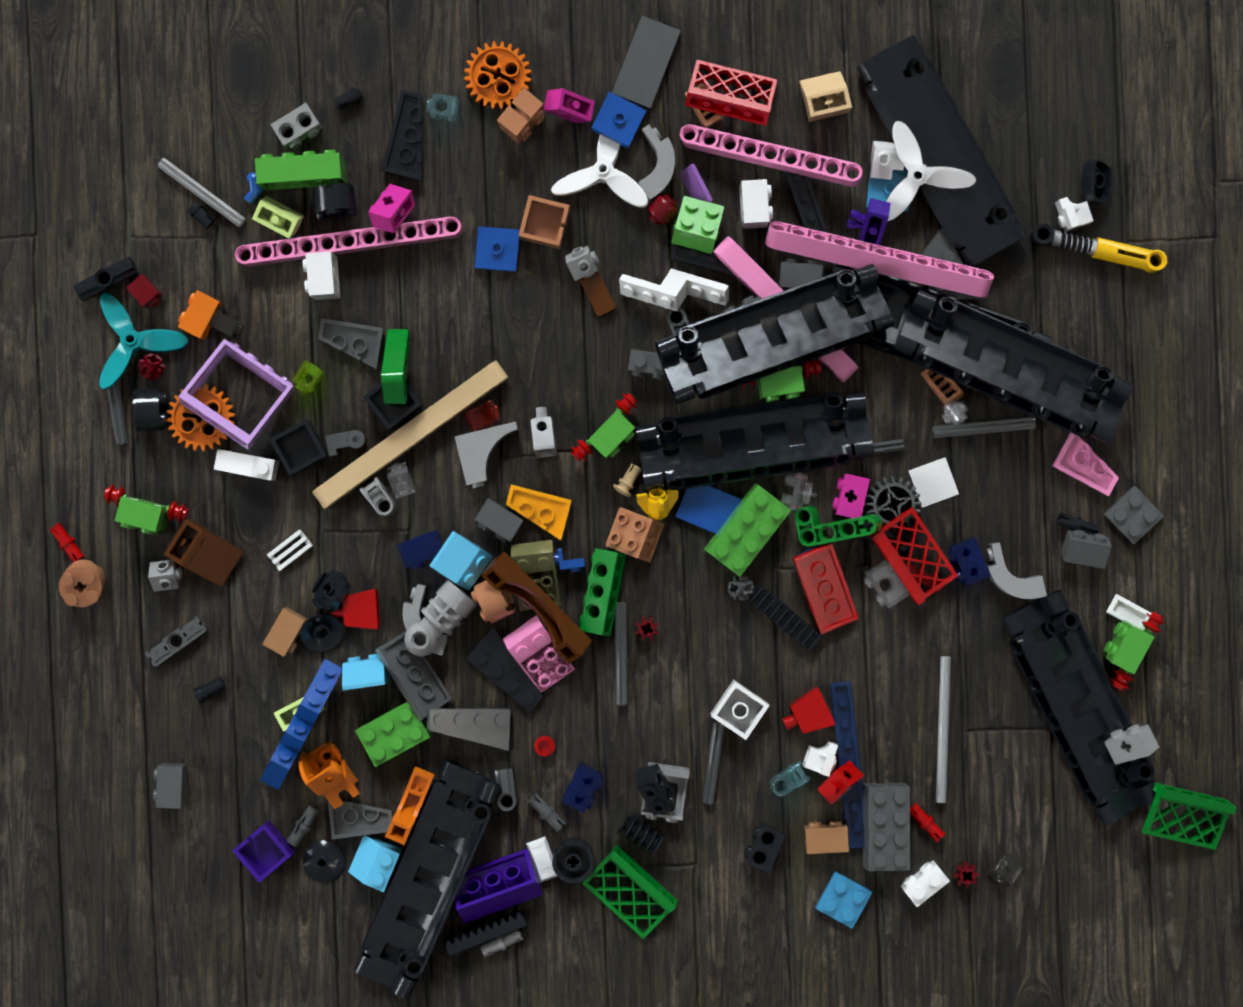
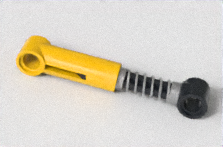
(1101, 248)

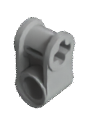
(377, 496)

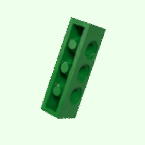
(607, 602)

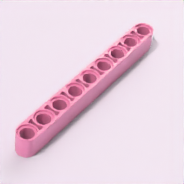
(778, 162)
(763, 286)

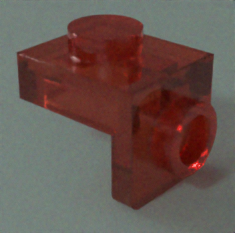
(482, 415)

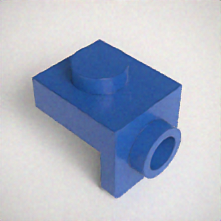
(573, 565)

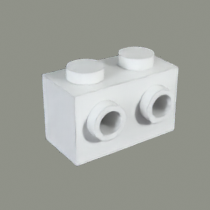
(924, 883)

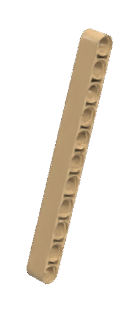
(410, 434)

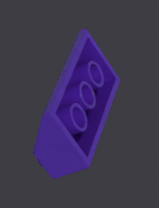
(497, 886)

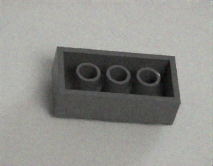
(886, 826)

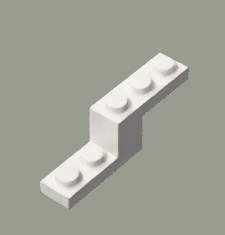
(674, 289)

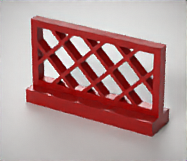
(728, 104)
(898, 565)

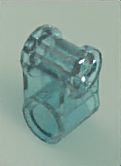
(790, 778)

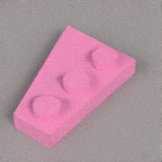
(1084, 465)

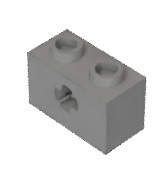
(1131, 744)

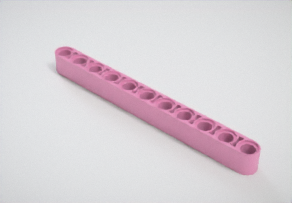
(339, 239)
(886, 259)

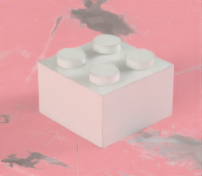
(754, 204)
(322, 275)
(739, 709)

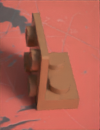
(634, 534)

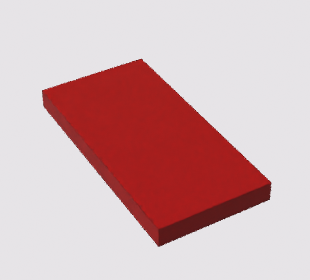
(825, 588)

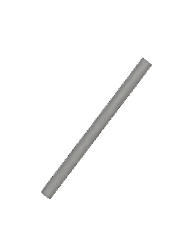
(943, 729)

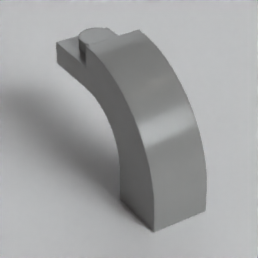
(662, 175)
(1024, 588)
(412, 614)

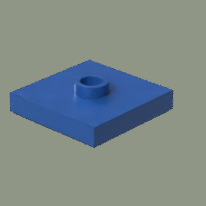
(618, 120)
(497, 249)

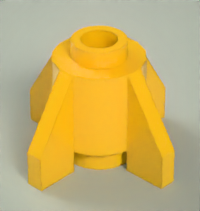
(657, 502)

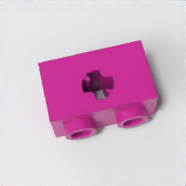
(569, 105)
(391, 208)
(859, 488)

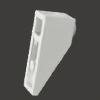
(246, 465)

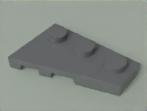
(354, 339)
(358, 820)

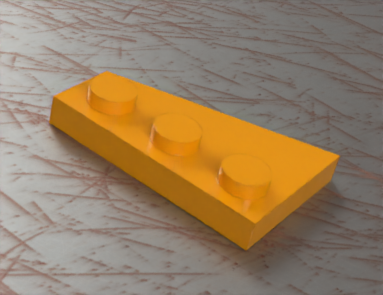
(541, 508)

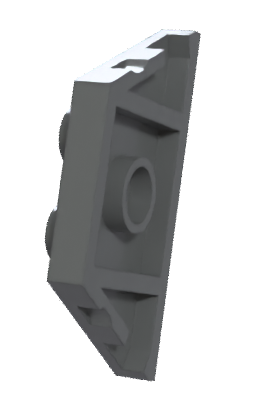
(942, 249)

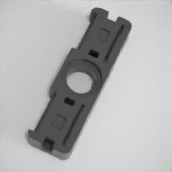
(188, 634)

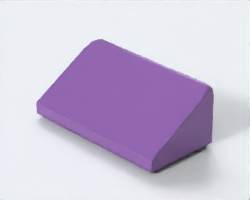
(695, 184)

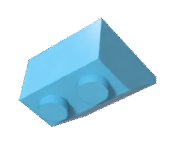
(461, 560)
(364, 672)
(375, 862)

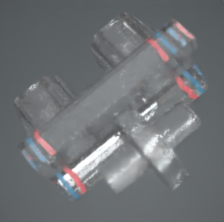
(799, 482)

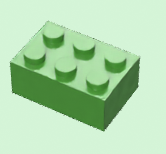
(392, 733)

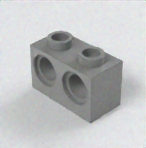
(294, 121)

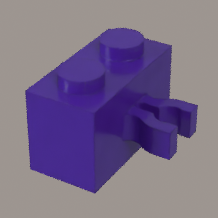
(873, 222)

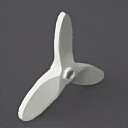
(911, 157)
(617, 181)

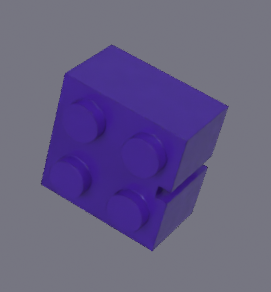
(264, 851)

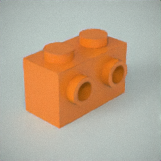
(199, 314)

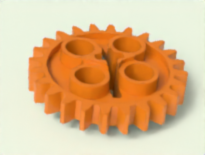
(506, 58)
(197, 435)

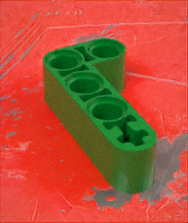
(395, 366)
(839, 527)

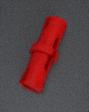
(66, 542)
(926, 822)

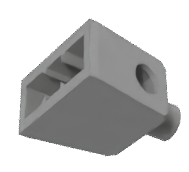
(543, 441)

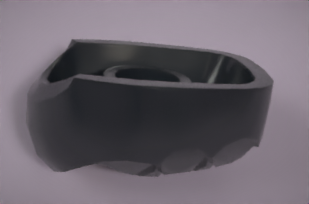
(1096, 181)

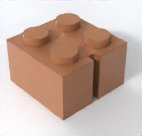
(522, 119)
(544, 222)

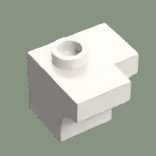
(884, 160)
(1072, 215)
(821, 758)

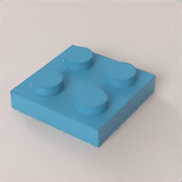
(843, 899)

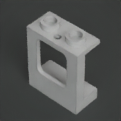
(676, 775)

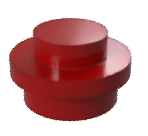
(544, 746)

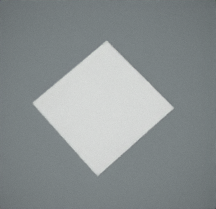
(933, 482)

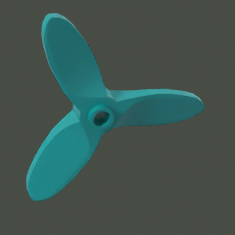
(150, 340)

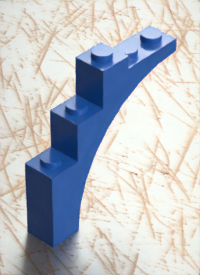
(301, 724)

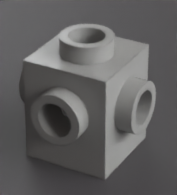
(582, 262)
(164, 575)

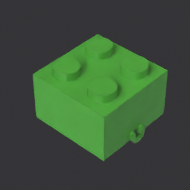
(697, 224)

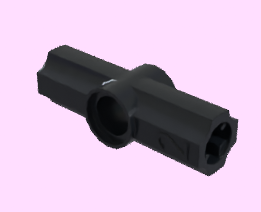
(94, 285)

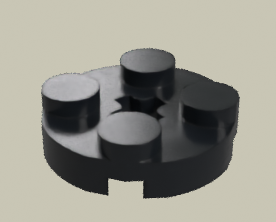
(339, 588)

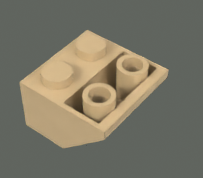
(825, 96)

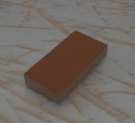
(598, 294)

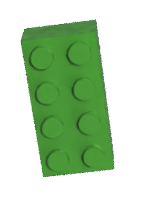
(300, 171)
(747, 529)

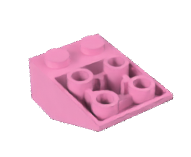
(536, 655)

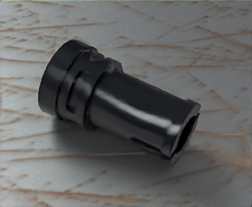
(204, 692)

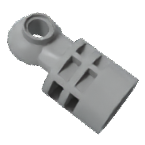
(440, 616)

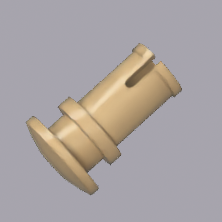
(626, 483)

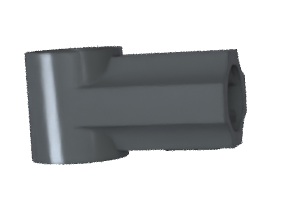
(506, 780)

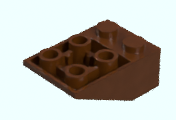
(203, 552)

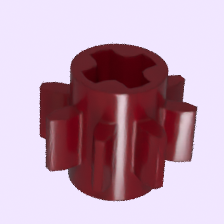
(151, 366)
(652, 626)
(962, 879)

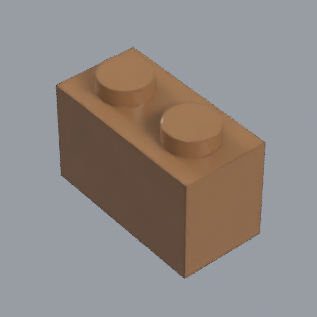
(285, 632)
(826, 837)

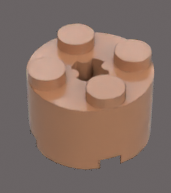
(91, 586)
(494, 603)

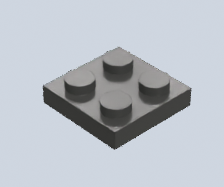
(1133, 515)

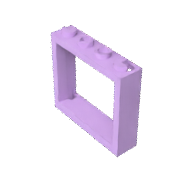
(250, 362)

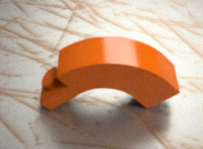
(410, 806)

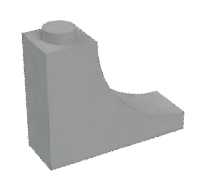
(476, 449)

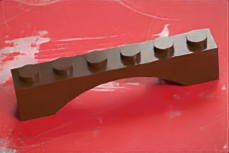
(566, 636)

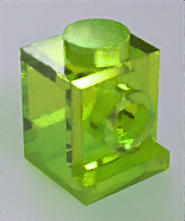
(300, 378)

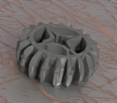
(889, 494)

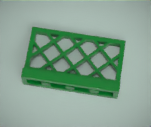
(1189, 799)
(642, 879)

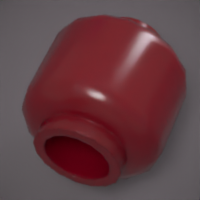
(663, 209)

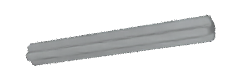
(201, 192)

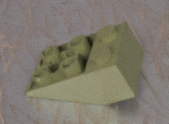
(539, 564)

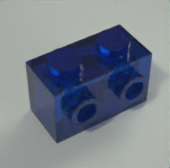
(420, 549)
(969, 561)
(582, 787)

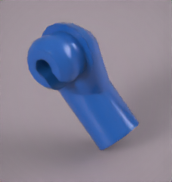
(255, 190)

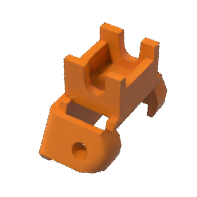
(325, 775)

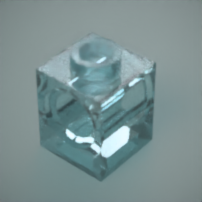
(452, 107)

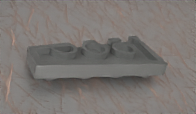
(477, 725)

